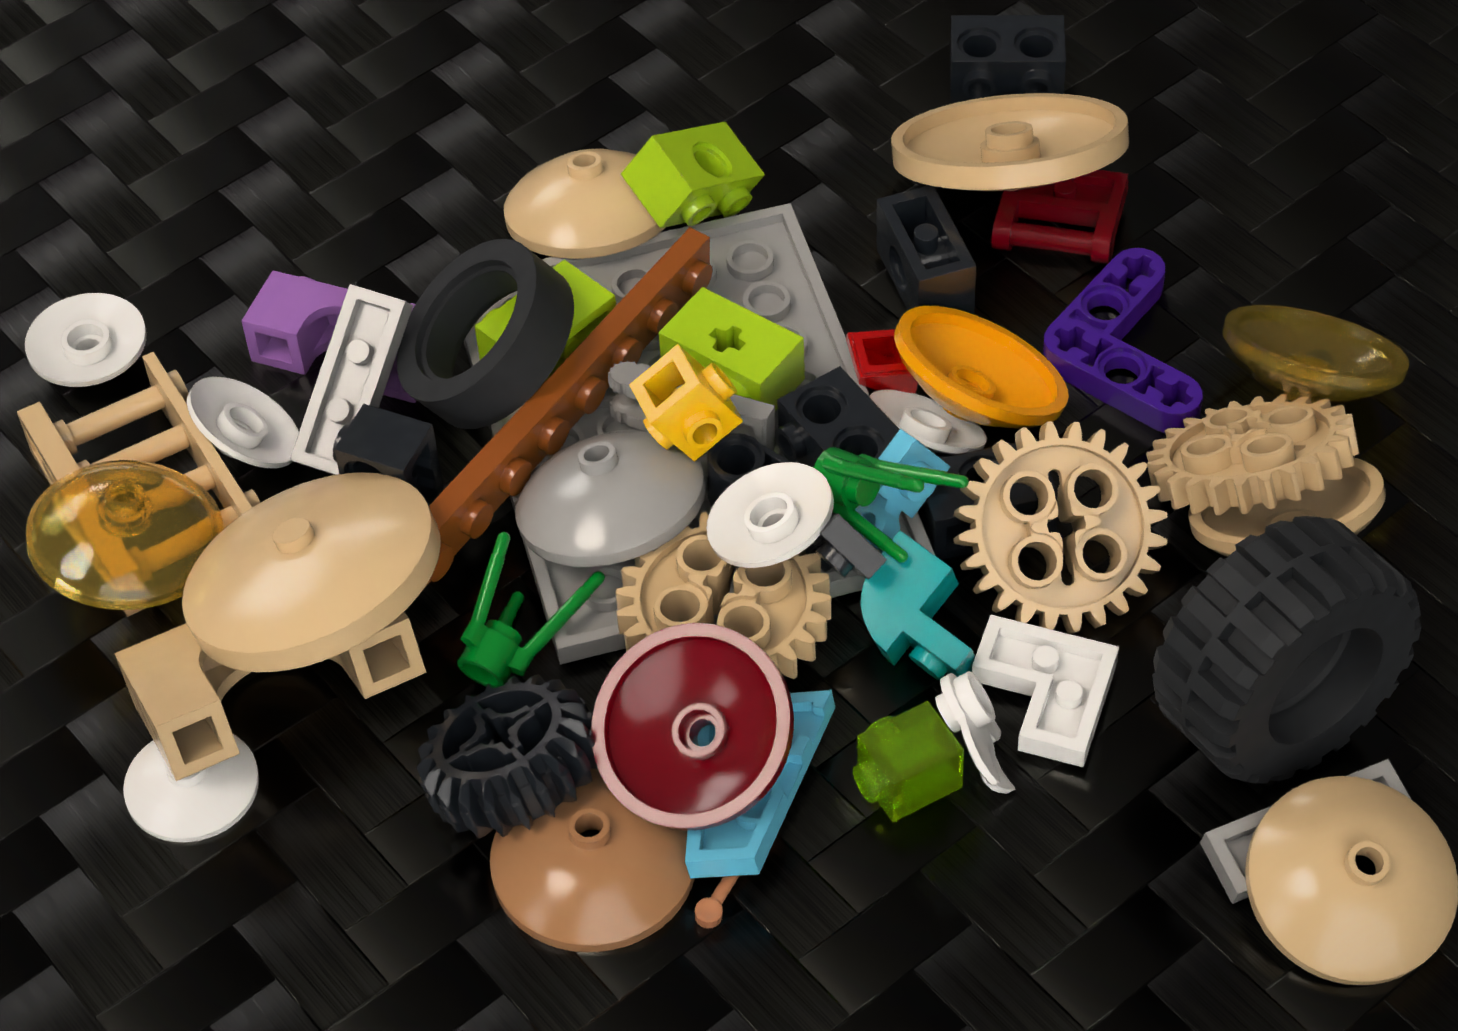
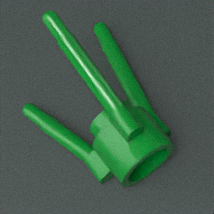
(857, 481)
(494, 648)

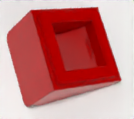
(878, 361)

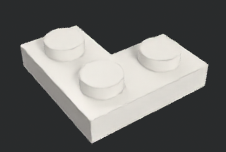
(1060, 672)

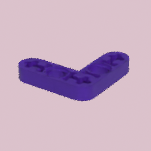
(1103, 349)

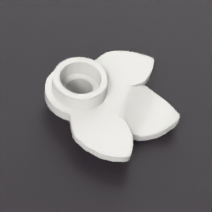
(969, 709)

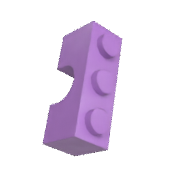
(294, 325)

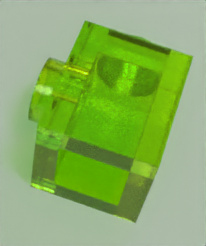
(908, 761)

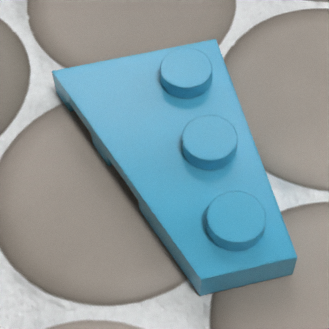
(745, 842)

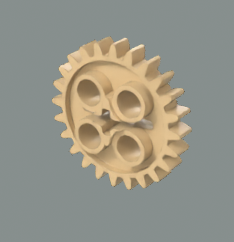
(1252, 454)
(1118, 523)
(693, 584)

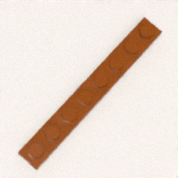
(571, 391)

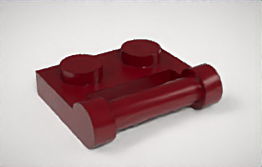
(1083, 201)

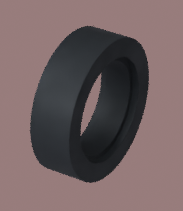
(518, 359)

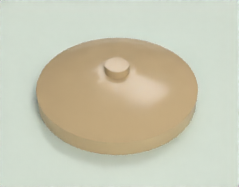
(1010, 141)
(311, 572)

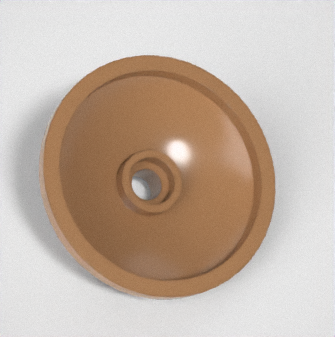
(595, 888)

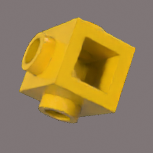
(690, 415)

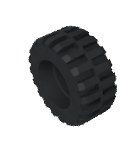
(1286, 649)

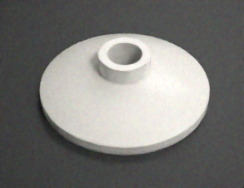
(85, 339)
(242, 422)
(930, 422)
(770, 515)
(192, 806)

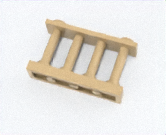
(57, 442)

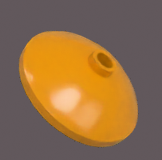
(979, 368)

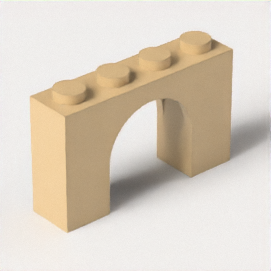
(182, 688)

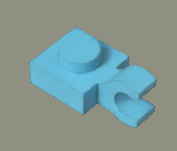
(890, 501)

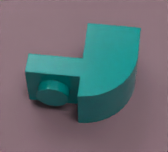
(900, 610)

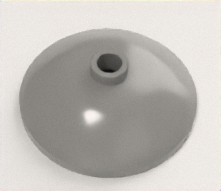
(609, 499)

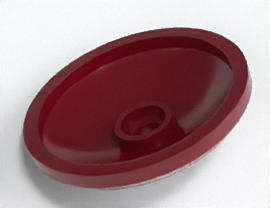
(659, 703)

